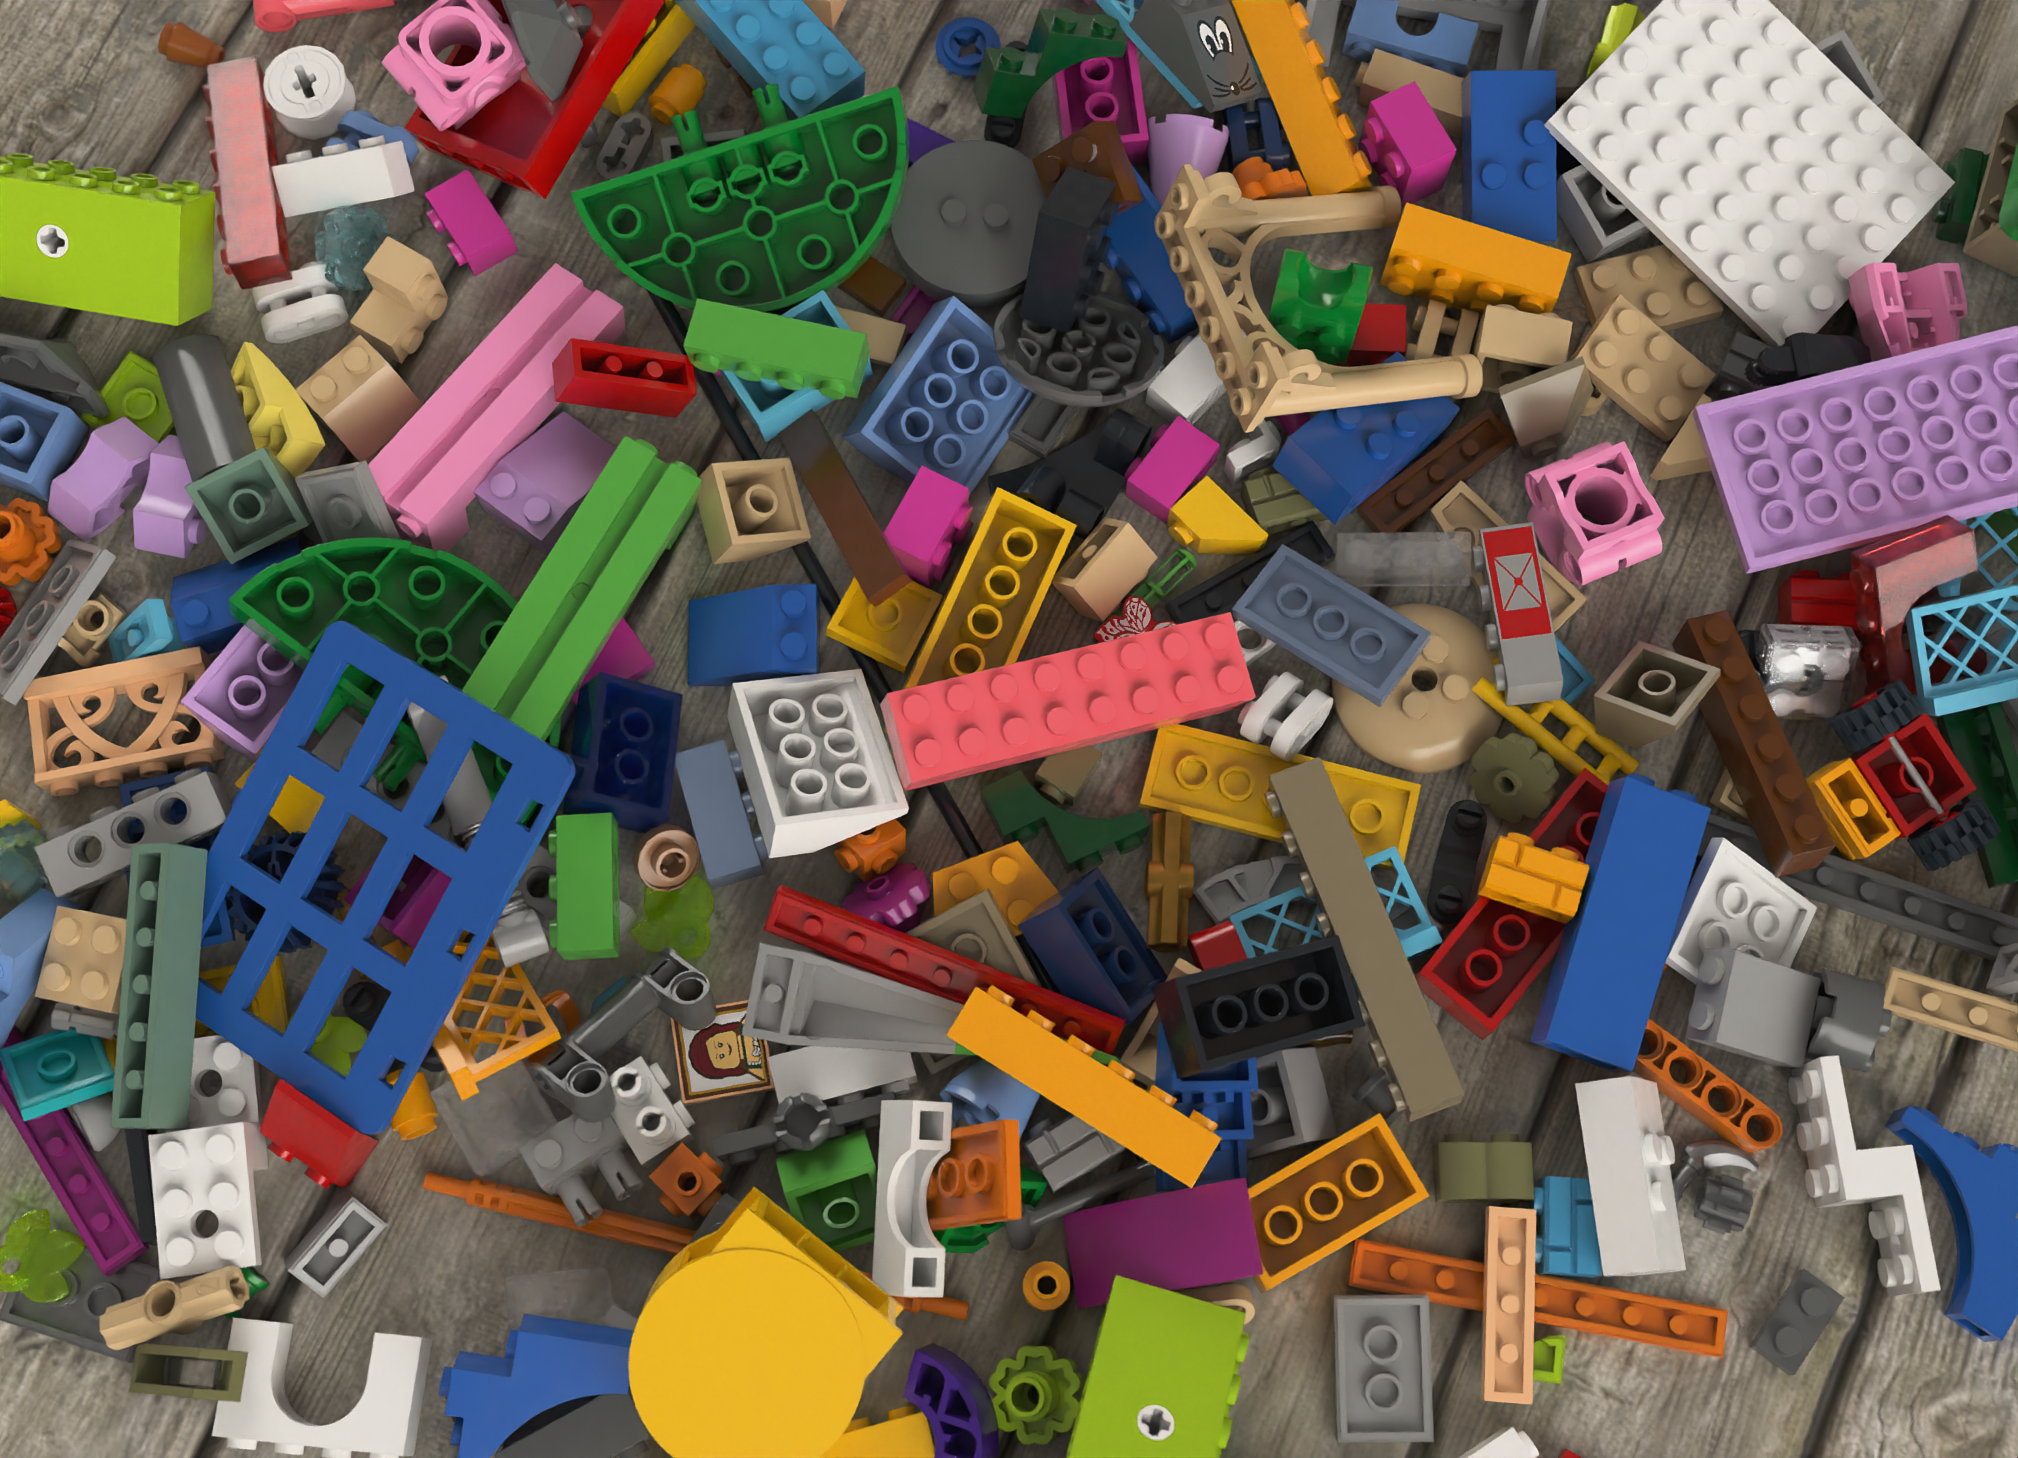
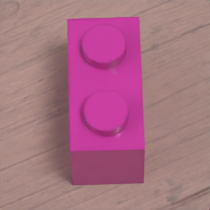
(470, 222)
(1171, 468)

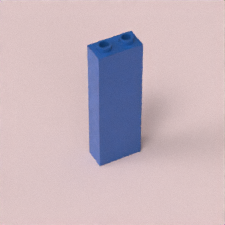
(1622, 925)

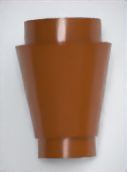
(188, 46)

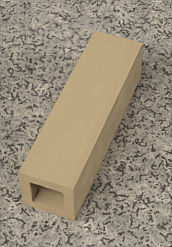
(1390, 72)

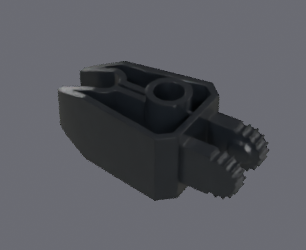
(1805, 357)

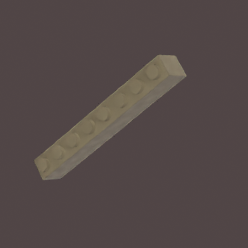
(1352, 908)

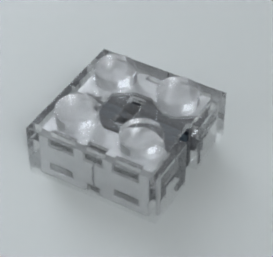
(1806, 669)

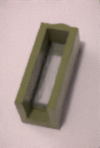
(188, 1372)

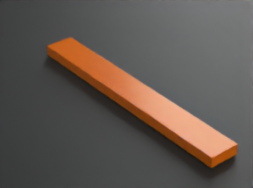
(1556, 1302)

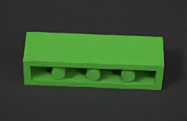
(777, 349)

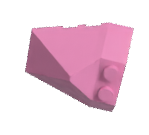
(1907, 308)

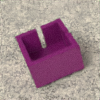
(411, 909)

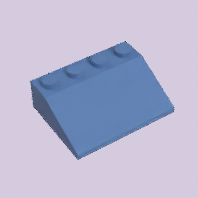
(942, 401)

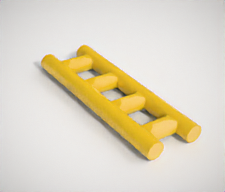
(1564, 750)

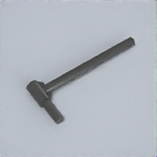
(1023, 1231)

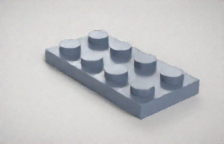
(1331, 625)

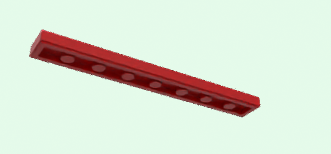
(927, 966)

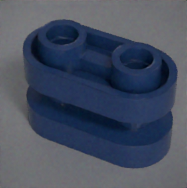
(1268, 129)

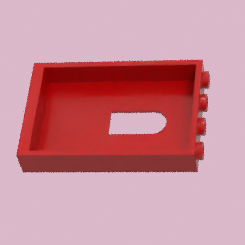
(523, 132)

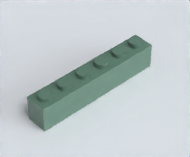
(159, 987)

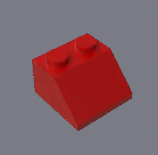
(314, 1136)

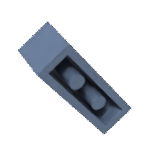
(720, 814)

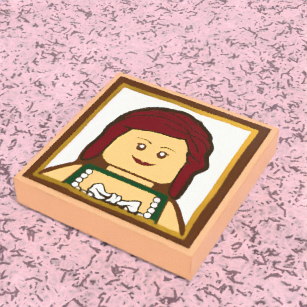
(720, 1060)

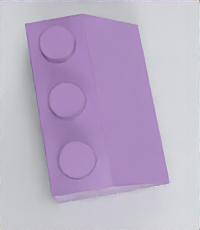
(244, 693)

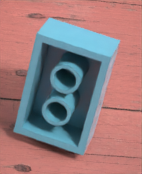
(776, 407)

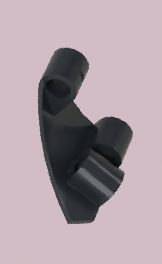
(1083, 476)

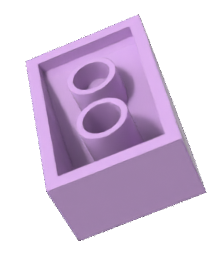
(545, 480)

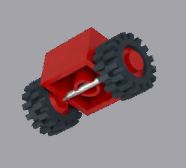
(1914, 775)

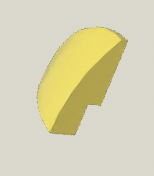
(275, 411)

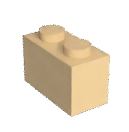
(1104, 569)

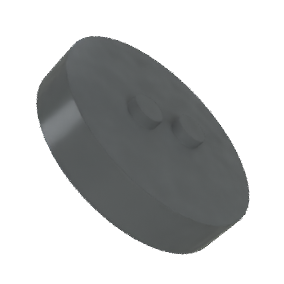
(968, 222)

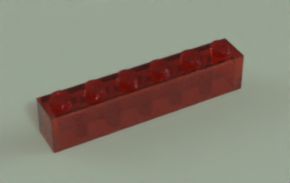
(246, 189)

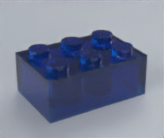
(624, 751)

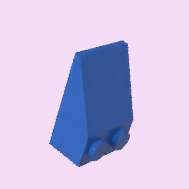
(754, 635)

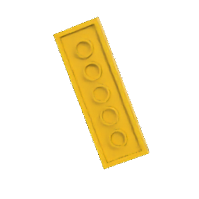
(1225, 782)

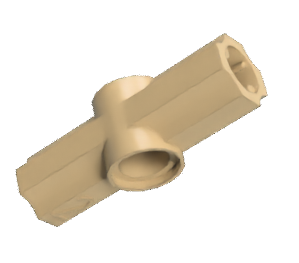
(174, 1307)

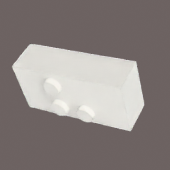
(1630, 1176)

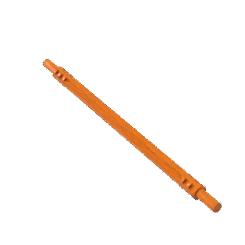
(618, 1227)

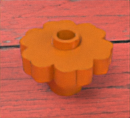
(1260, 182)
(26, 542)

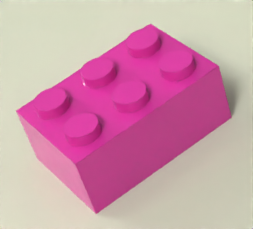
(1104, 91)

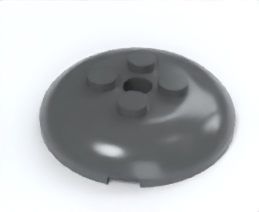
(1094, 365)

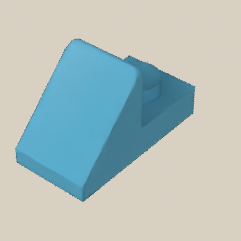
(145, 633)

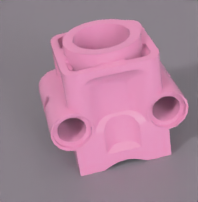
(456, 93)
(1610, 490)

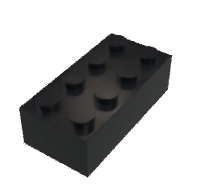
(1257, 1006)

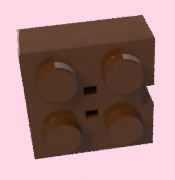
(1096, 151)

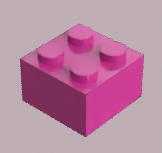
(1407, 144)
(929, 526)

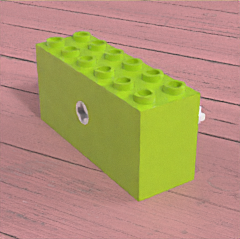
(105, 241)
(1159, 1377)

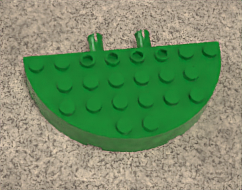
(762, 213)
(404, 596)

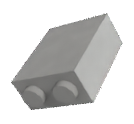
(1753, 1007)

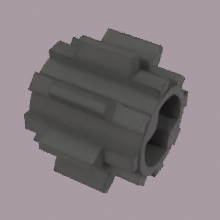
(1723, 1204)

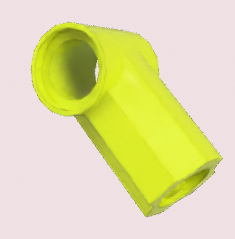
(1618, 26)

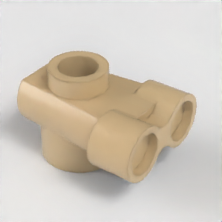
(84, 637)

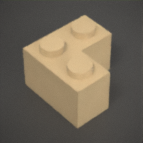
(402, 301)

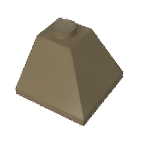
(1547, 406)

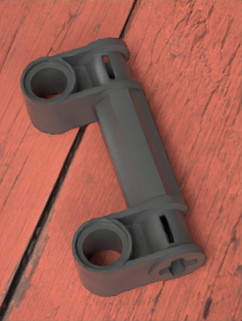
(572, 1067)

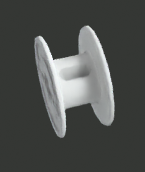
(286, 85)

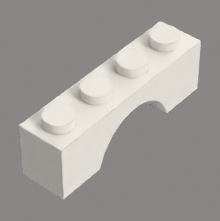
(911, 1142)

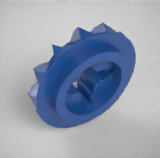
(964, 32)

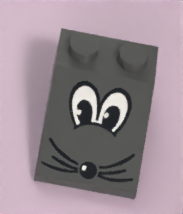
(1201, 48)

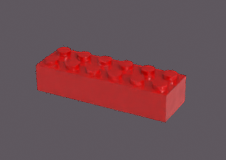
(1503, 948)

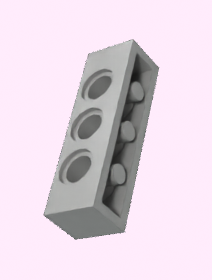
(65, 851)

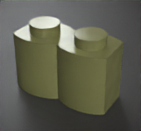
(1483, 1171)

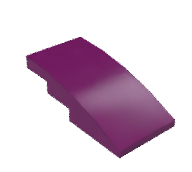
(1164, 1241)

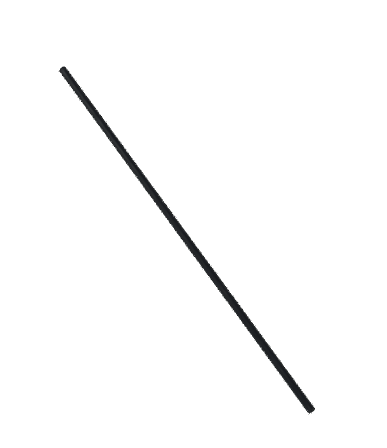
(831, 602)

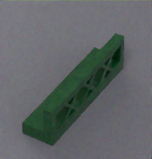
(1990, 760)

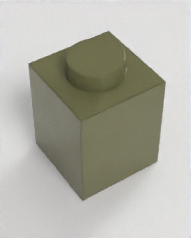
(1066, 774)

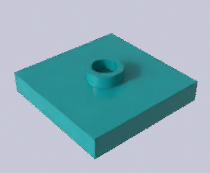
(56, 1071)

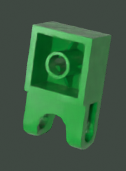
(1319, 306)

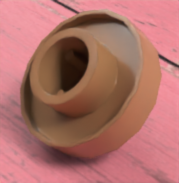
(666, 857)

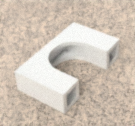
(380, 1424)

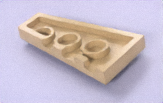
(1466, 512)

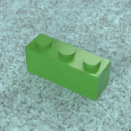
(585, 886)

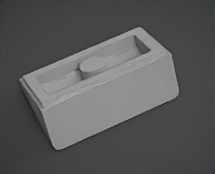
(334, 1243)

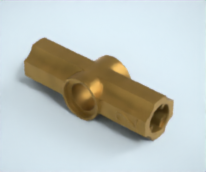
(1169, 882)

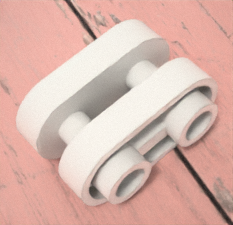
(299, 305)
(1277, 700)

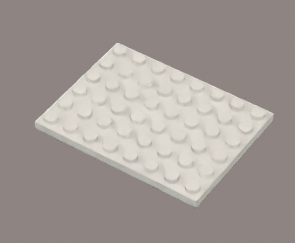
(1749, 158)

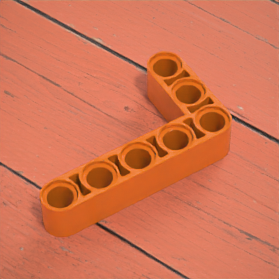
(1693, 1095)

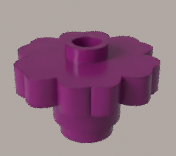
(891, 897)

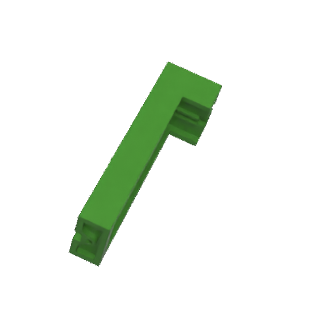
(585, 586)

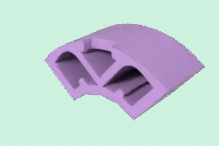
(106, 472)
(165, 515)

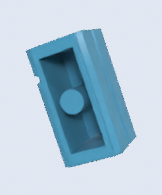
(1565, 1228)

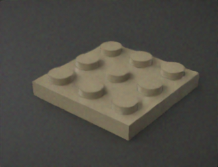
(978, 933)

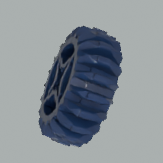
(274, 857)

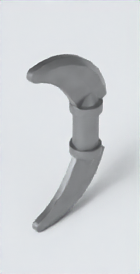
(1707, 1155)

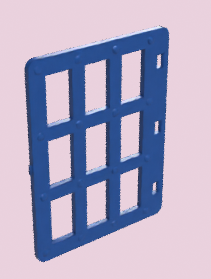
(472, 902)

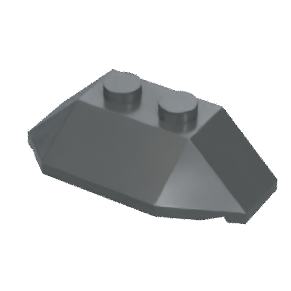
(546, 40)
(50, 371)

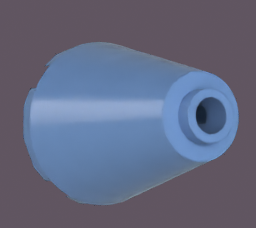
(988, 1095)

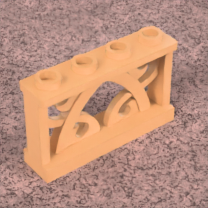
(71, 692)

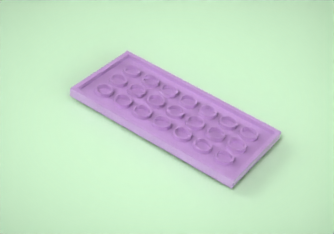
(1867, 450)

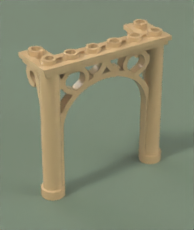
(1278, 375)

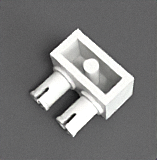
(647, 1114)

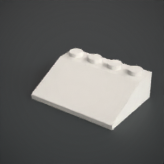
(813, 759)

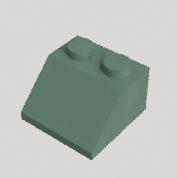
(250, 504)

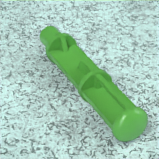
(1152, 591)

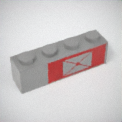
(1518, 614)

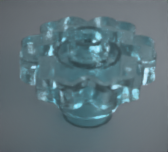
(349, 244)
(19, 870)

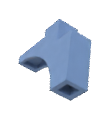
(22, 952)

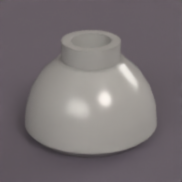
(94, 1120)

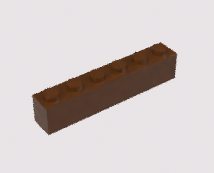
(1756, 748)

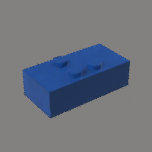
(1510, 152)
(1356, 450)

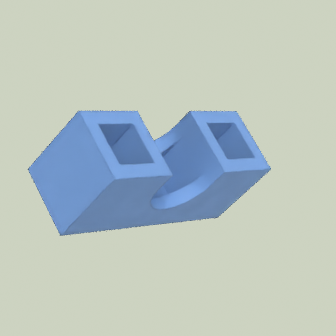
(1375, 26)

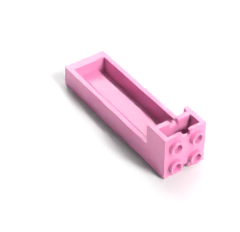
(487, 409)

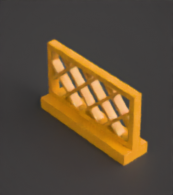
(450, 1043)

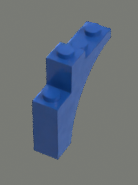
(1983, 1210)
(542, 1367)

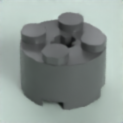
(1848, 1019)

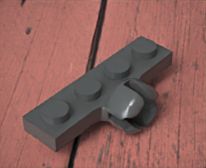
(800, 1125)

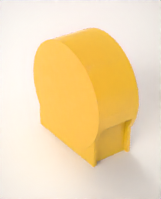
(757, 1341)

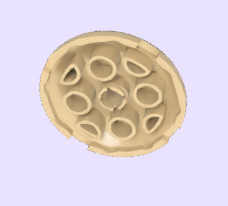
(1432, 727)

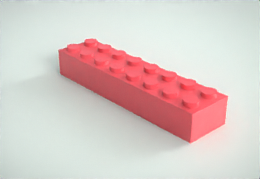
(1066, 701)

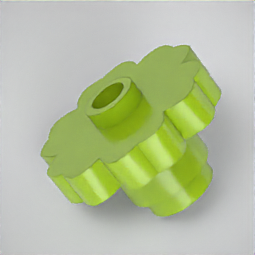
(1057, 1389)

